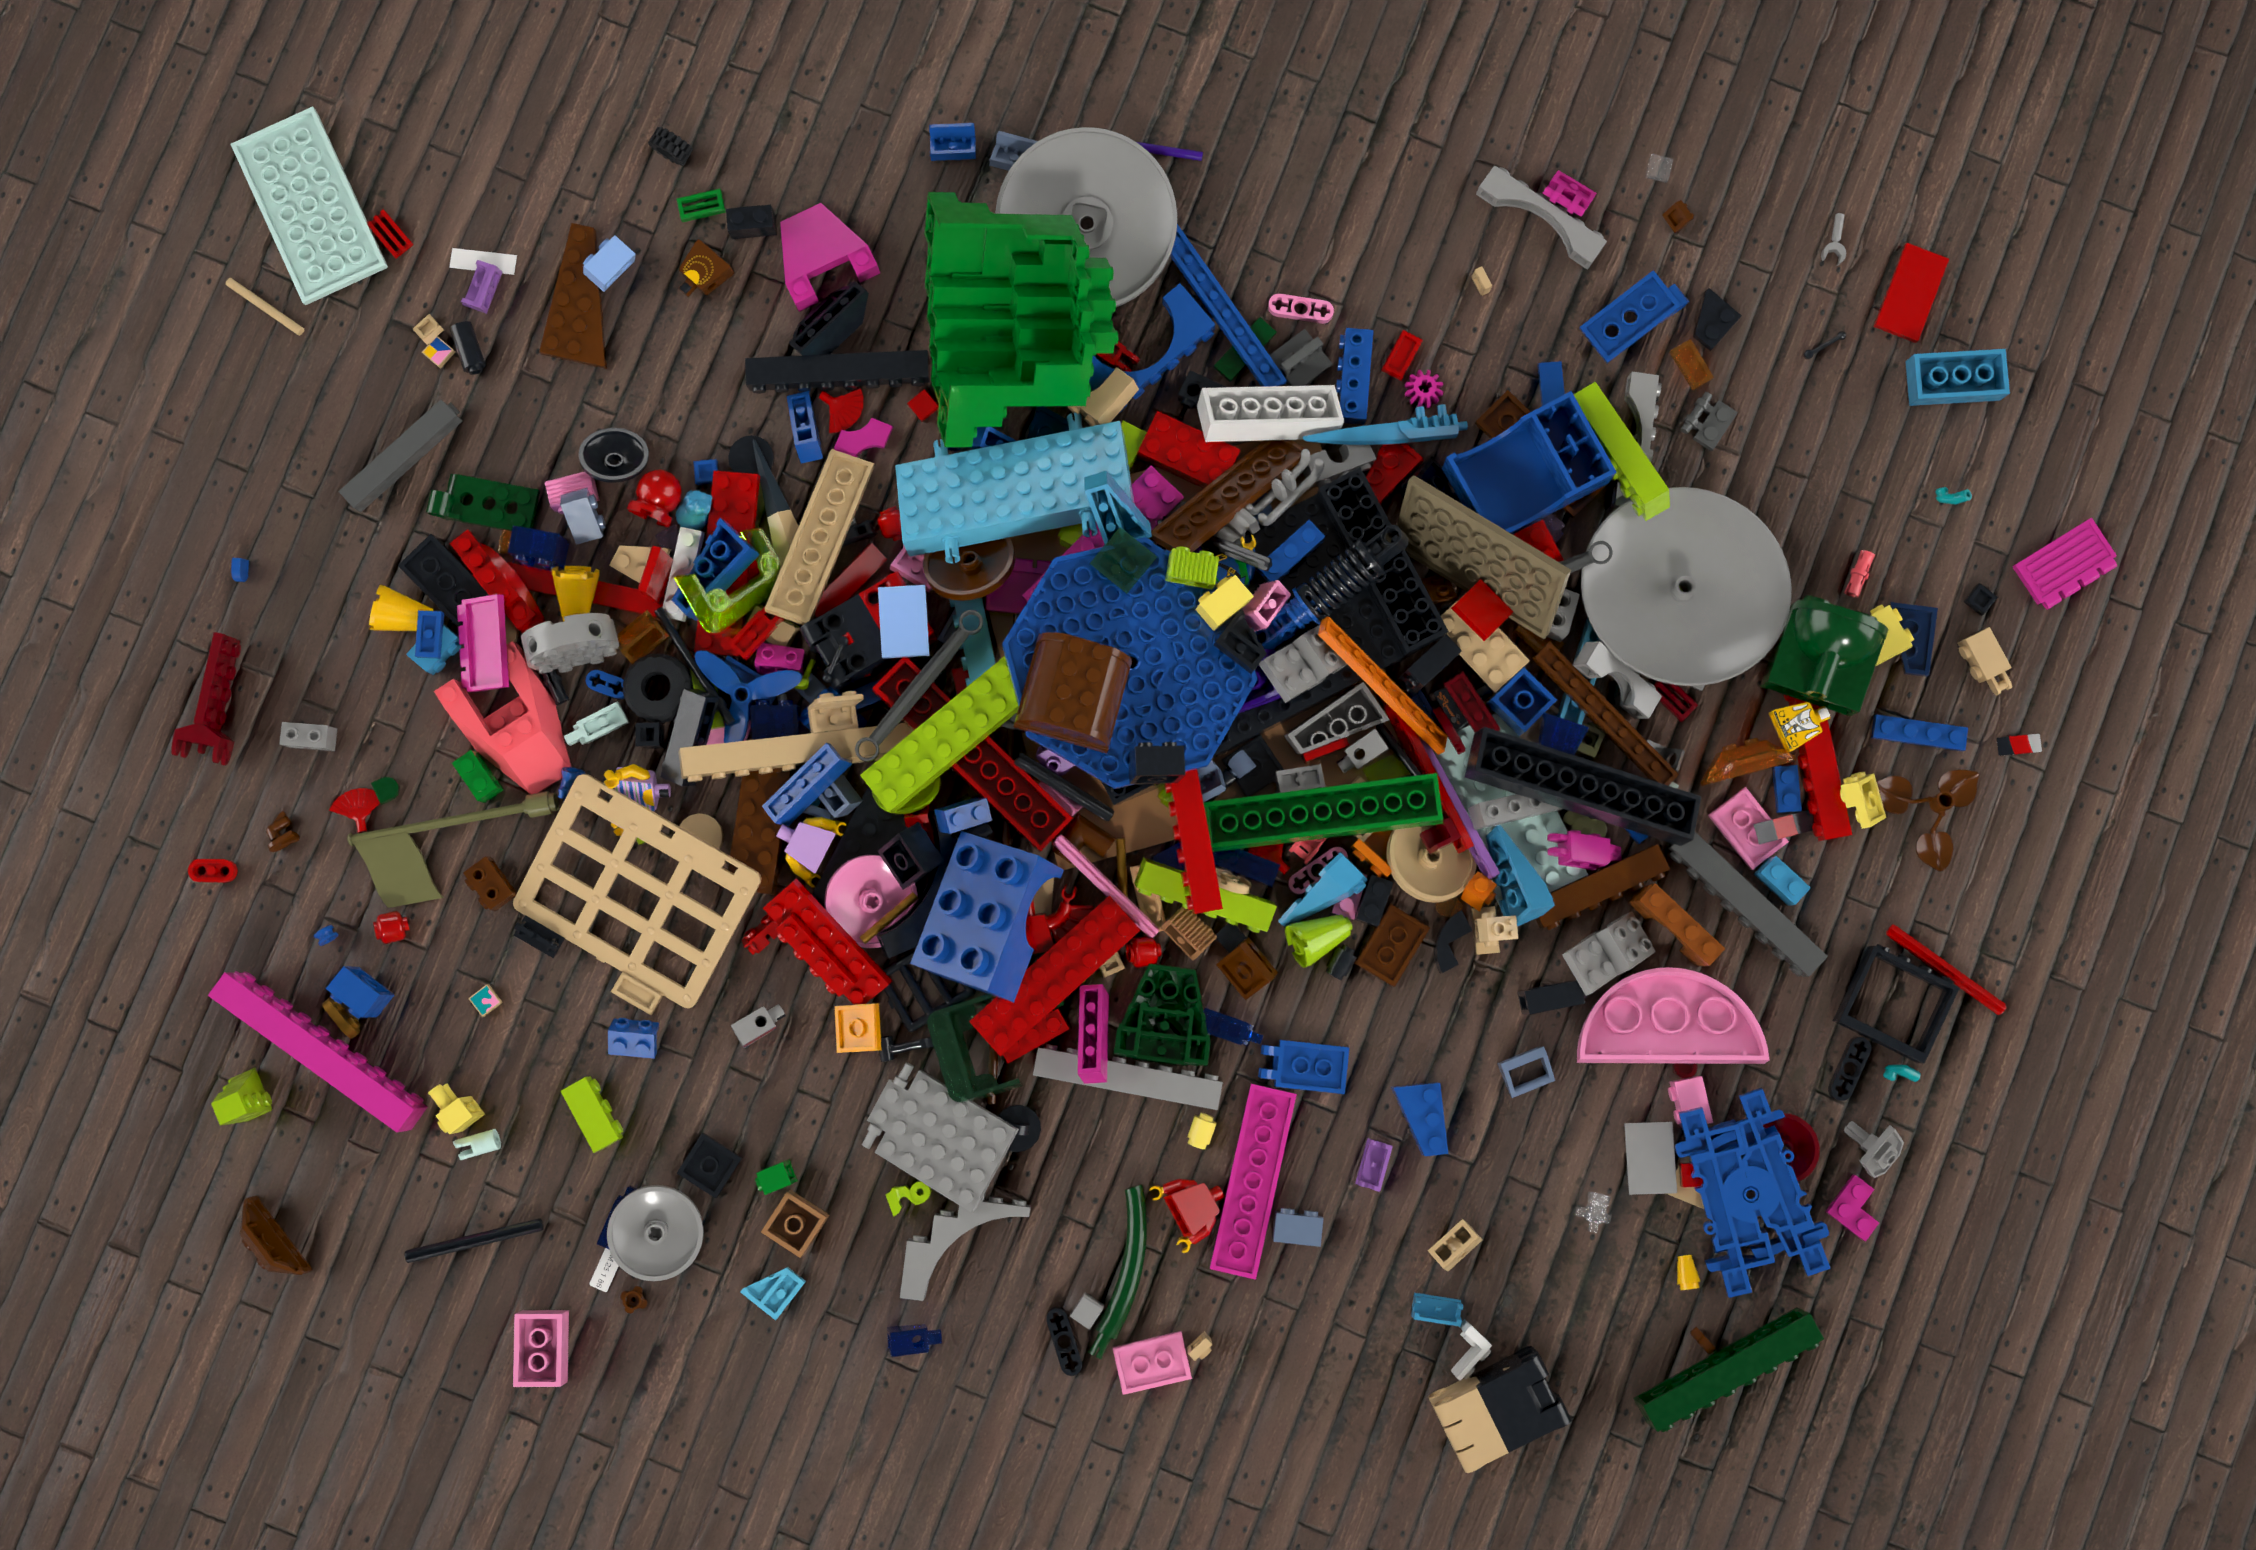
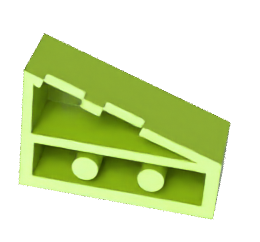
(242, 1099)

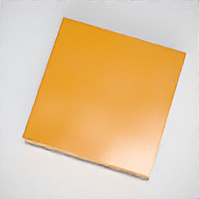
(857, 1028)

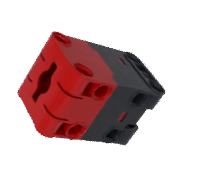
(860, 623)

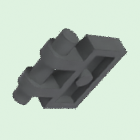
(1715, 424)

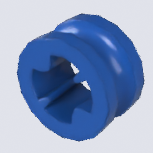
(325, 935)

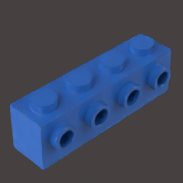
(1355, 374)

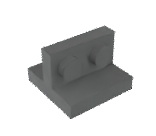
(1301, 359)

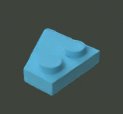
(774, 1291)

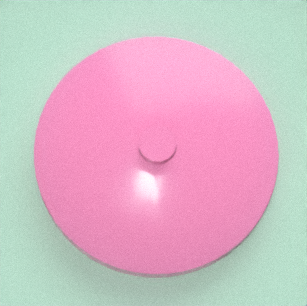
(863, 894)

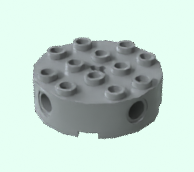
(570, 643)

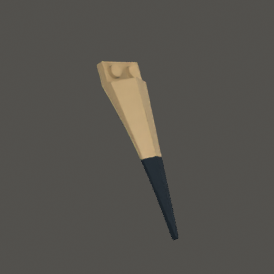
(779, 516)

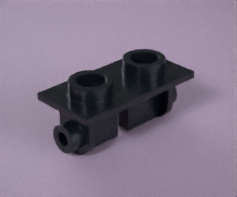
(538, 936)

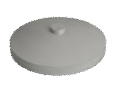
(655, 1233)

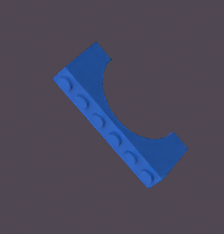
(1190, 328)

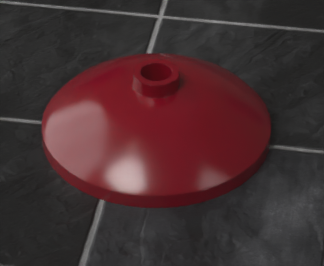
(1801, 1140)

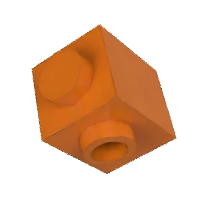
(1479, 891)

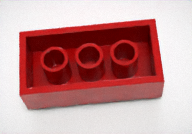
(1184, 452)

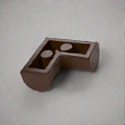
(1086, 833)

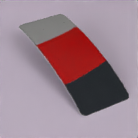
(2019, 744)

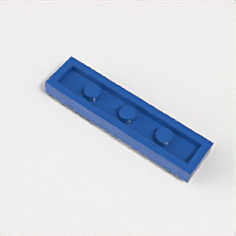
(1919, 732)

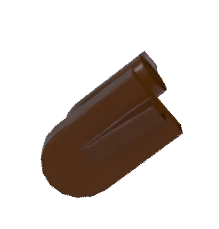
(279, 842)

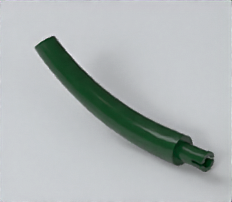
(1130, 1272)

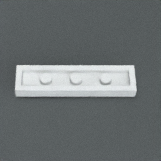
(686, 551)

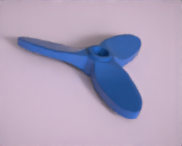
(728, 680)

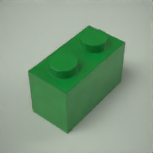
(477, 776)
(775, 1177)

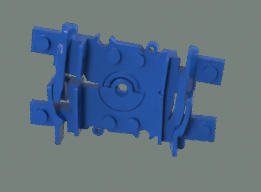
(1728, 1177)

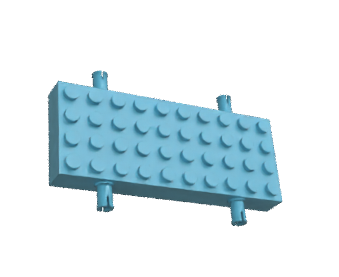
(1007, 488)

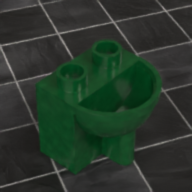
(1825, 655)

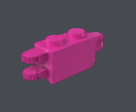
(1583, 850)

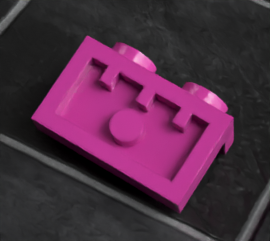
(778, 658)

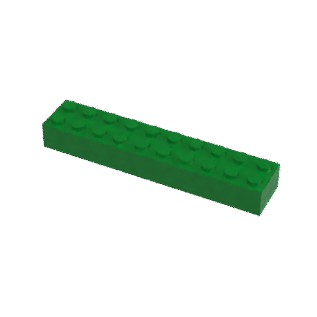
(1324, 812)

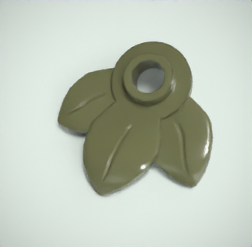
(1585, 824)

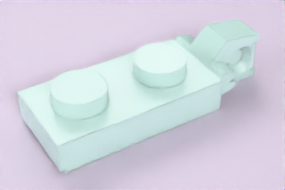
(597, 724)

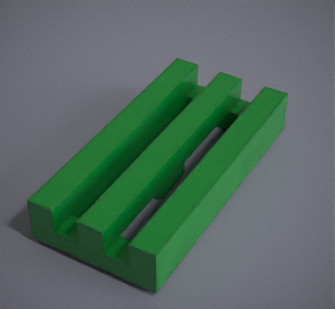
(702, 213)

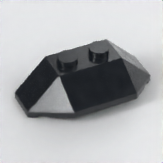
(831, 321)

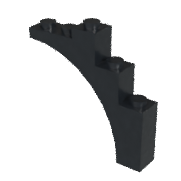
(908, 929)

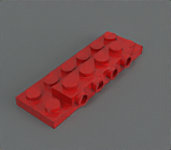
(825, 945)

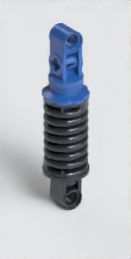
(1335, 586)

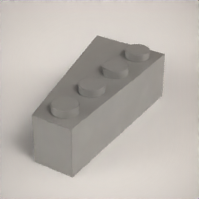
(1343, 716)

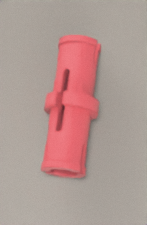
(1859, 573)

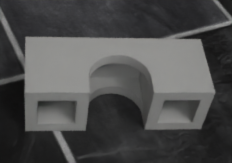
(1352, 458)

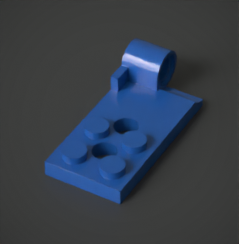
(1651, 304)

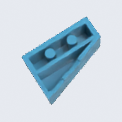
(1114, 508)

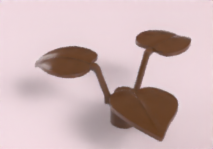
(1956, 789)

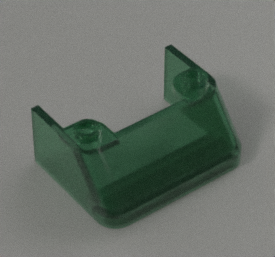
(946, 1032)

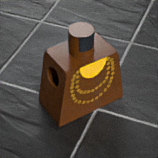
(703, 270)

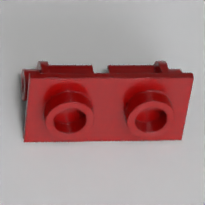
(756, 937)

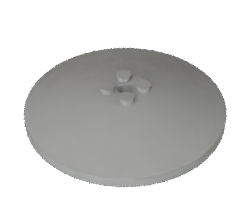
(1114, 185)

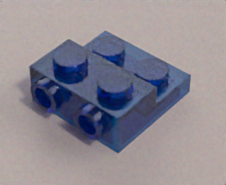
(774, 720)

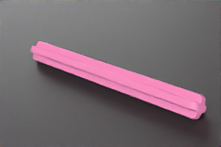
(1105, 885)

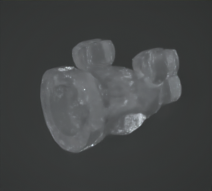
(1595, 1211)

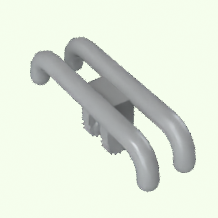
(1286, 489)

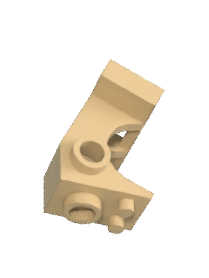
(1491, 929)

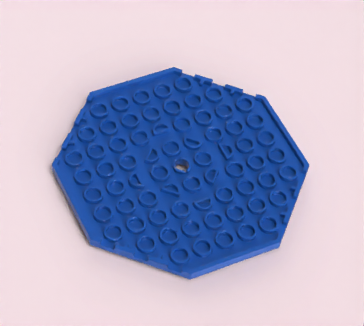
(1181, 681)

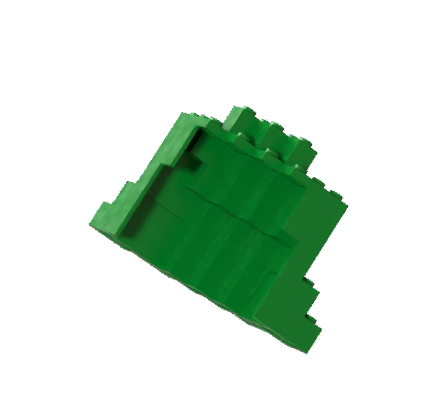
(1010, 313)

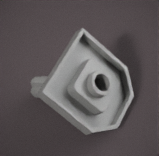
(1879, 1151)

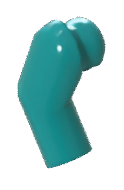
(1954, 498)
(1892, 1071)

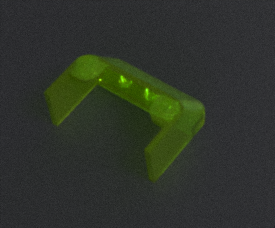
(717, 609)

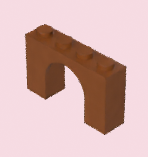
(1697, 943)

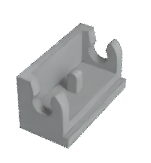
(1299, 779)

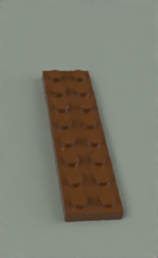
(1226, 495)

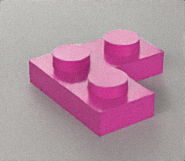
(1848, 1211)

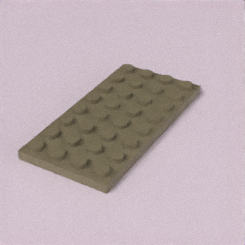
(1472, 548)

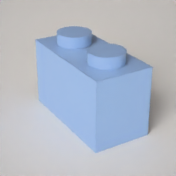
(608, 263)

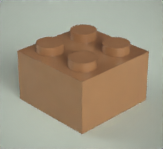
(795, 1223)

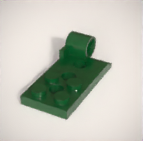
(449, 504)

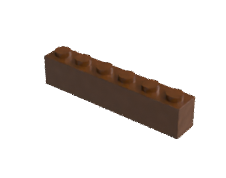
(1605, 884)

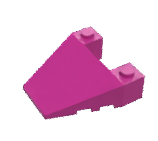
(816, 243)

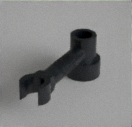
(888, 1047)

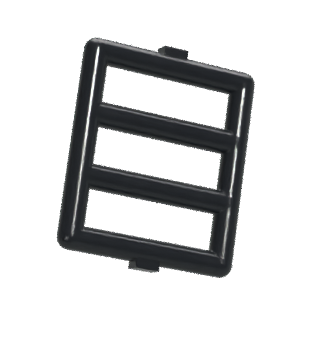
(895, 1002)

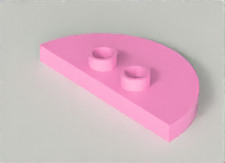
(1671, 1019)

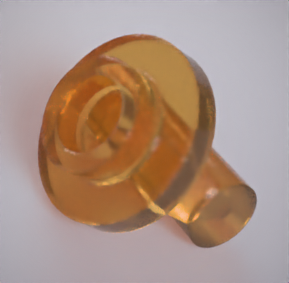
(504, 542)

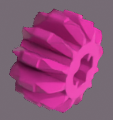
(1429, 382)

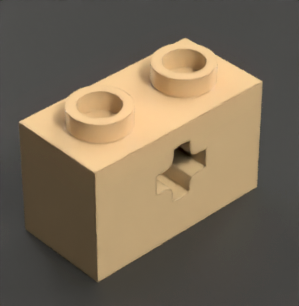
(1455, 1245)

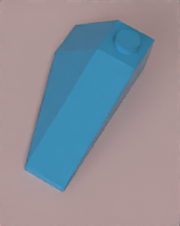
(1337, 882)
(1520, 885)

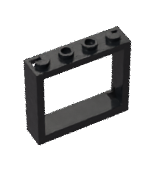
(1923, 973)

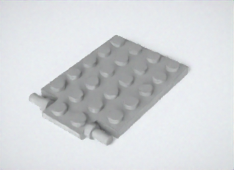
(938, 1139)

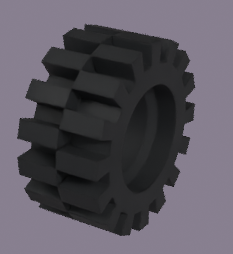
(670, 146)

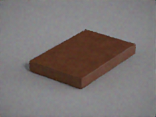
(1392, 945)

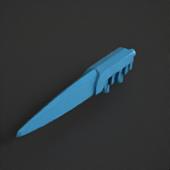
(1407, 431)

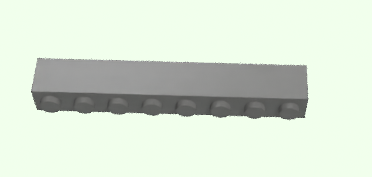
(1133, 1079)

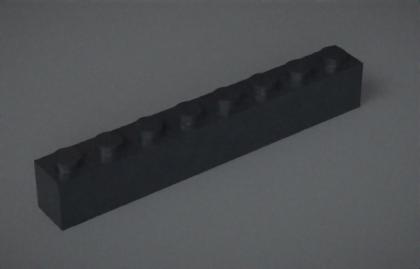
(837, 371)

